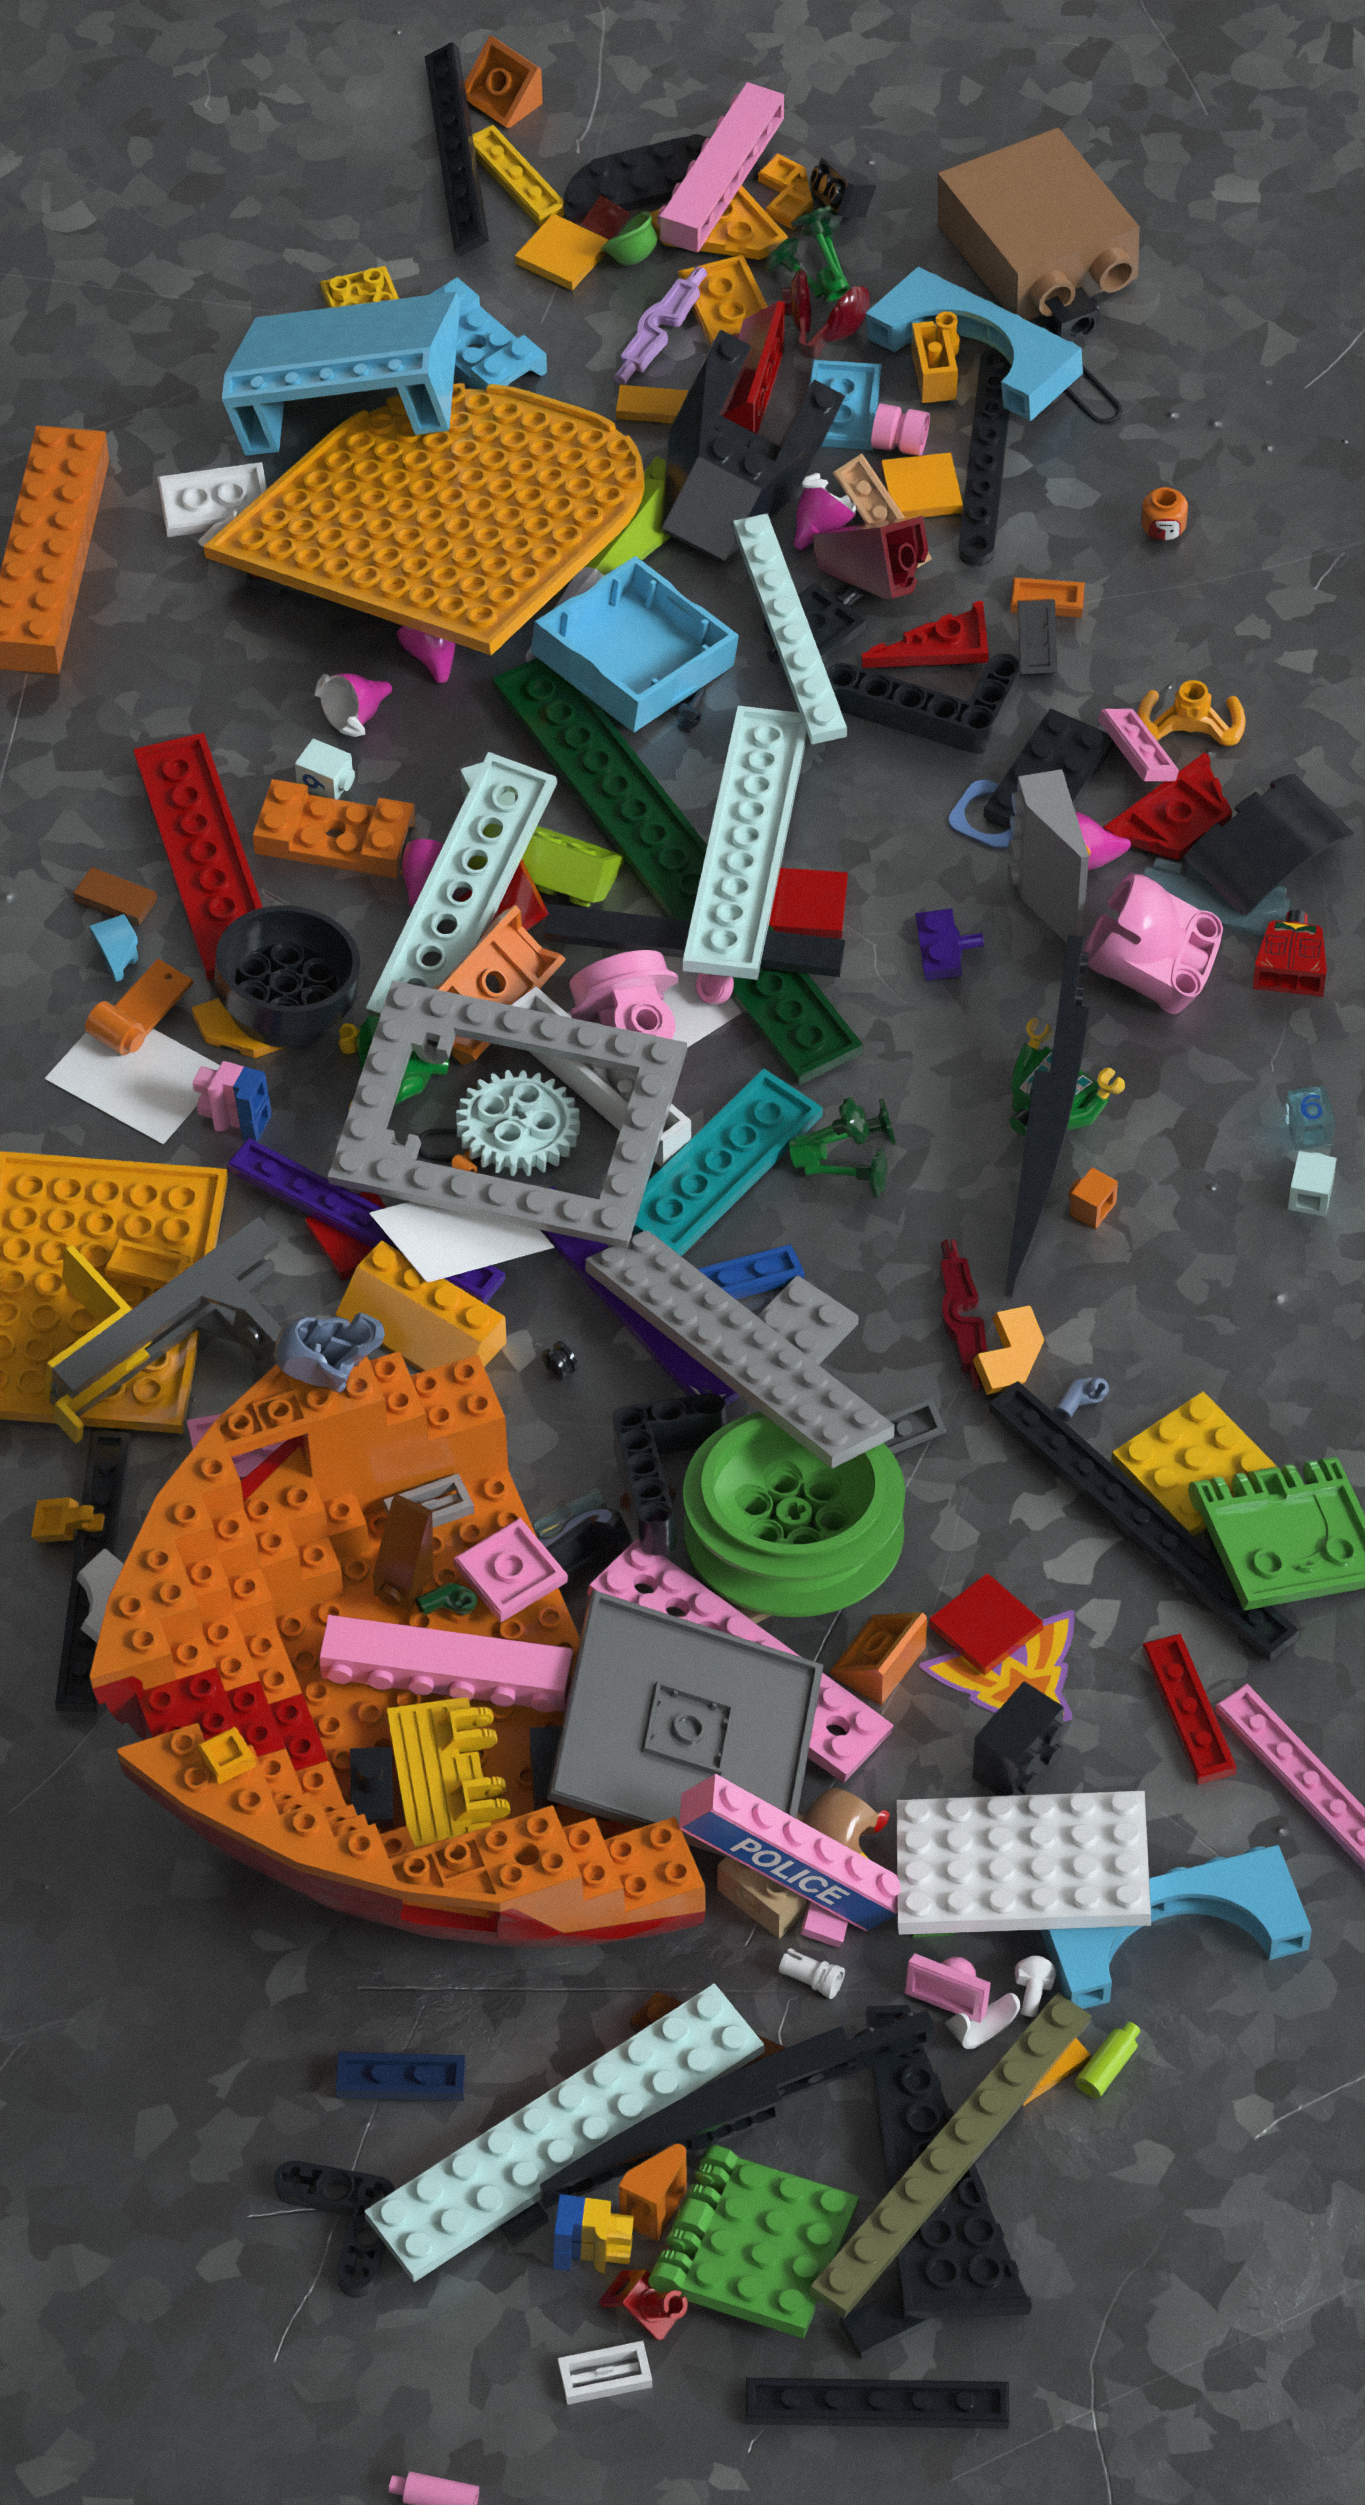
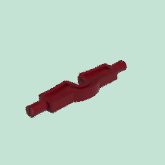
(959, 1298)

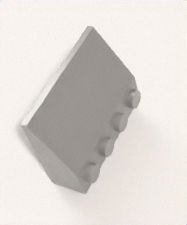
(1049, 852)

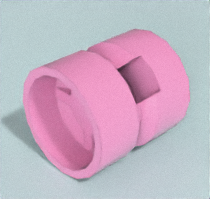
(902, 430)

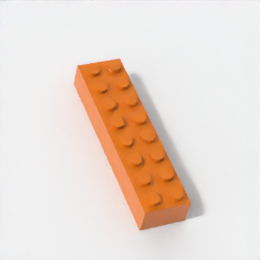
(49, 546)

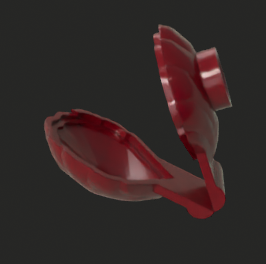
(842, 322)

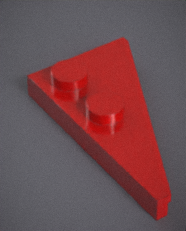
(936, 643)

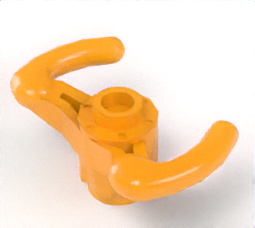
(1193, 714)

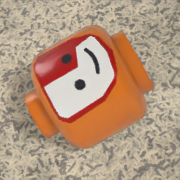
(1164, 513)

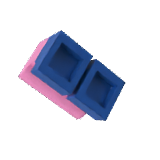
(234, 1098)

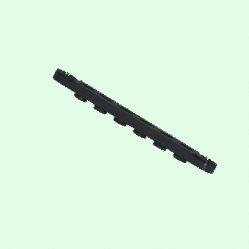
(985, 462)

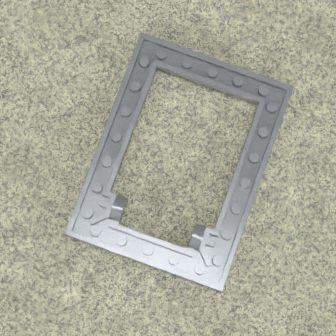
(376, 1163)

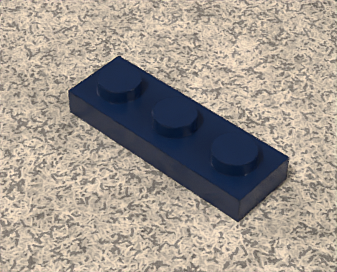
(400, 2076)

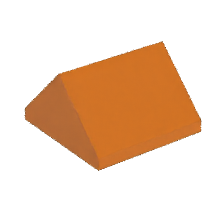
(504, 83)
(882, 1654)

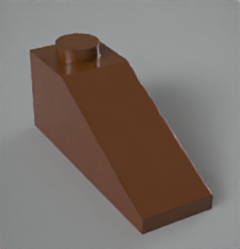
(404, 1554)

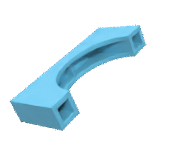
(1039, 359)
(1243, 1889)

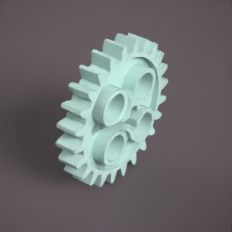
(518, 1122)

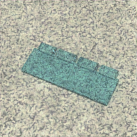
(1202, 895)

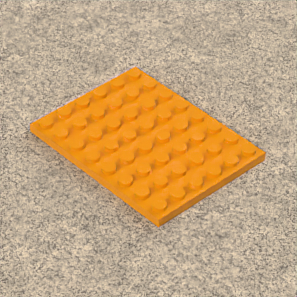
(91, 1205)

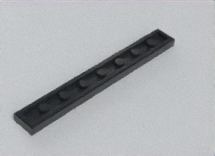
(456, 149)
(670, 936)
(105, 1492)

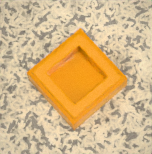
(226, 1755)

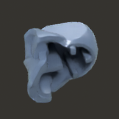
(326, 1349)

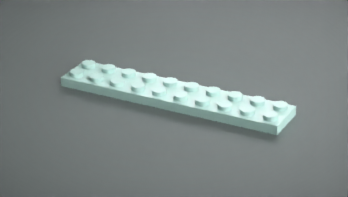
(746, 844)
(504, 2166)

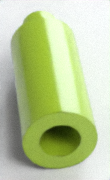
(1108, 2060)

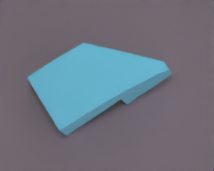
(117, 943)

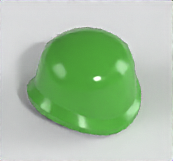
(634, 241)

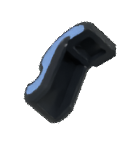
(588, 1537)

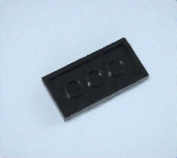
(1055, 745)

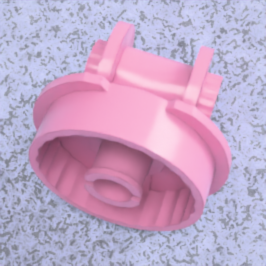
(626, 993)

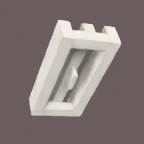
(606, 2388)

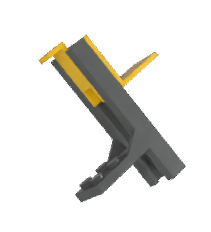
(136, 1337)

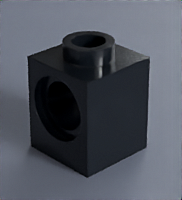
(1073, 319)

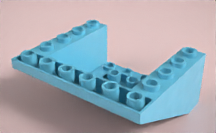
(343, 352)

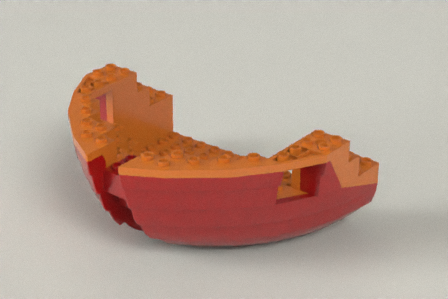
(227, 1630)

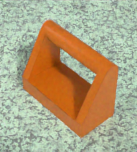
(654, 2191)

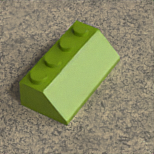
(564, 865)

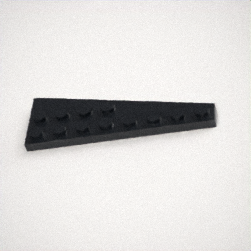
(958, 2255)

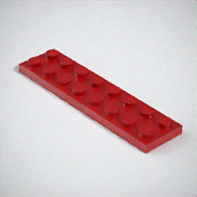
(198, 839)

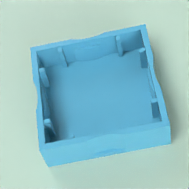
(634, 644)

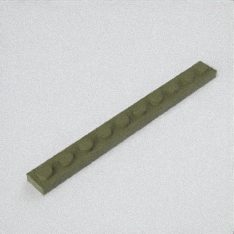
(949, 2156)

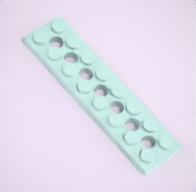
(451, 872)

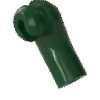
(449, 1597)

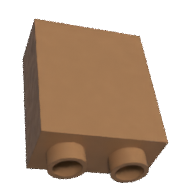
(1038, 224)

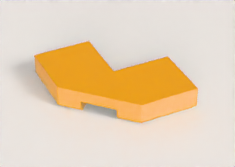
(792, 183)
(220, 1029)
(1021, 1345)

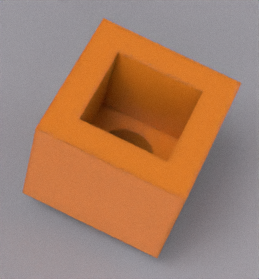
(1092, 1197)

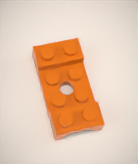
(296, 826)
(512, 958)

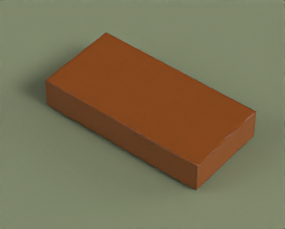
(115, 896)

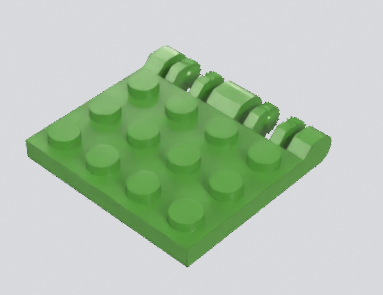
(1286, 1536)
(755, 2242)

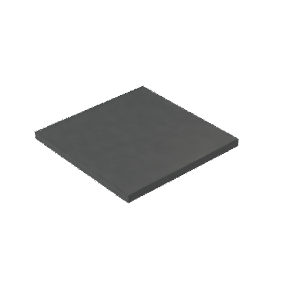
(673, 1704)

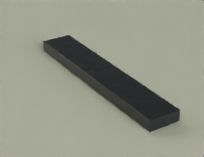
(877, 2403)

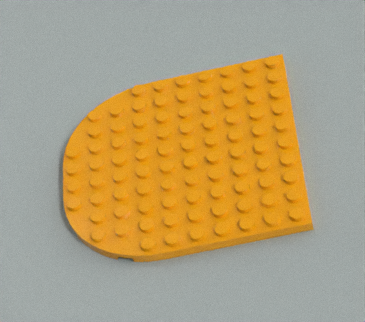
(445, 526)

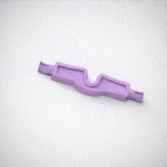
(669, 312)

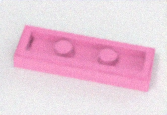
(1138, 745)

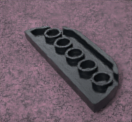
(634, 176)

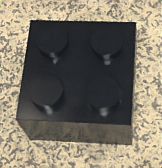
(1018, 1742)

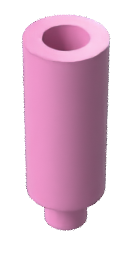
(431, 2490)

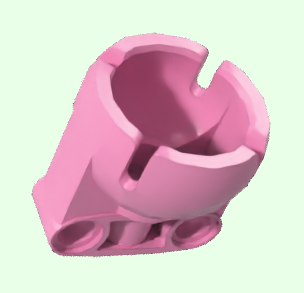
(1155, 943)

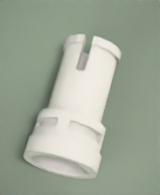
(820, 1976)

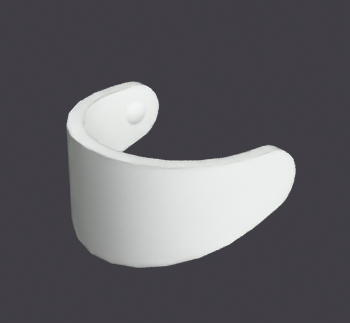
(998, 2017)

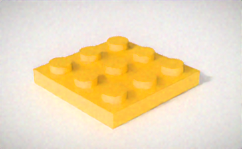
(1184, 1448)

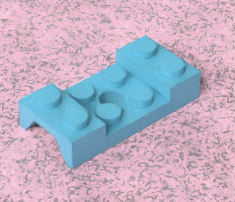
(502, 354)

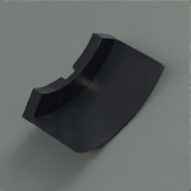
(1266, 842)

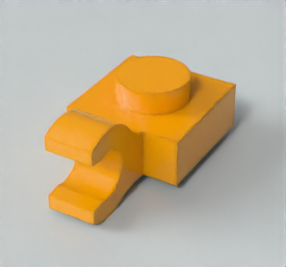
(59, 1517)

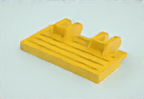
(434, 1775)

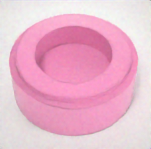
(714, 988)

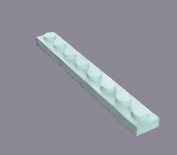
(789, 629)

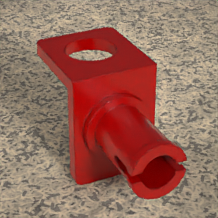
(650, 2308)

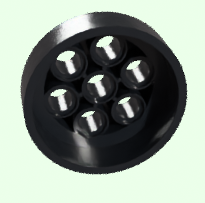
(286, 974)

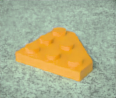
(740, 231)

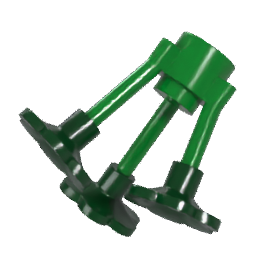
(819, 225)
(810, 1149)

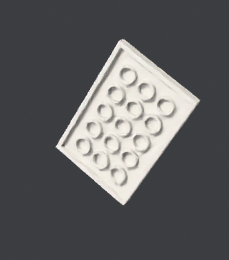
(1022, 1862)

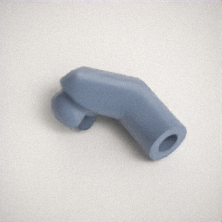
(1080, 1393)

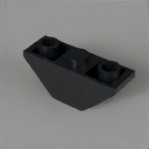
(842, 188)

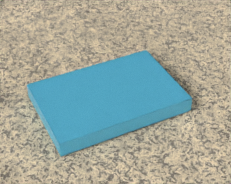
(857, 412)

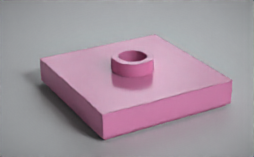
(510, 1570)

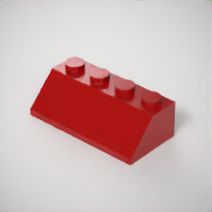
(756, 378)

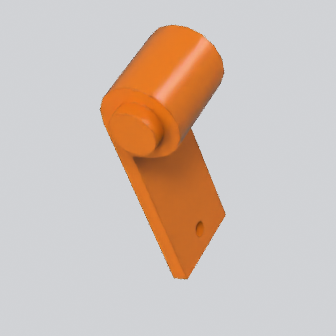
(139, 1010)

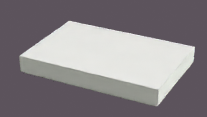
(202, 498)

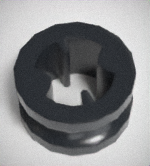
(559, 1360)

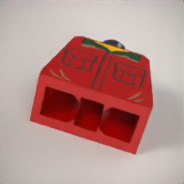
(1292, 957)

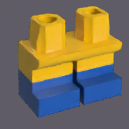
(591, 2233)

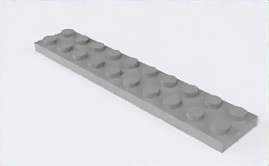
(740, 1349)

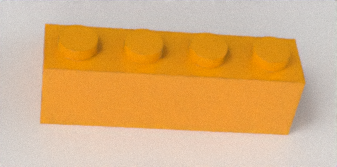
(421, 1319)

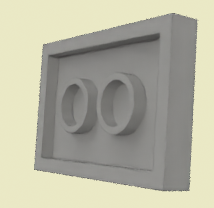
(809, 1319)

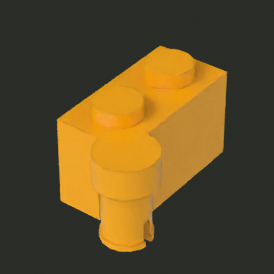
(934, 357)

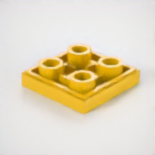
(358, 288)

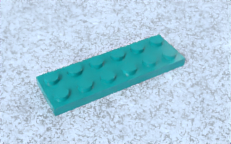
(724, 1160)

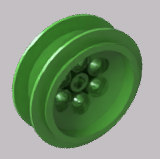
(784, 1527)

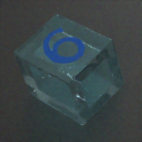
(1310, 1117)

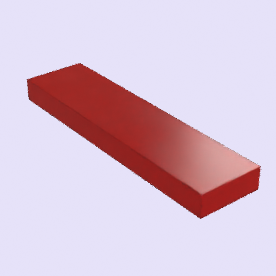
(1189, 1709)

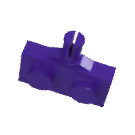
(942, 944)

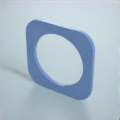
(959, 824)

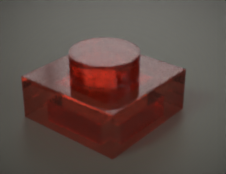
(606, 218)

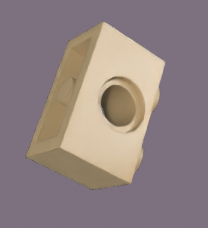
(760, 1897)

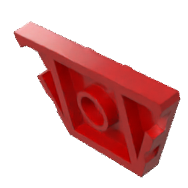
(1175, 812)

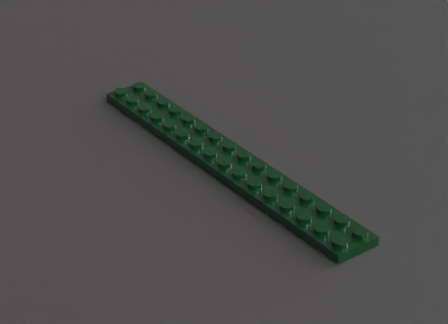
(666, 855)

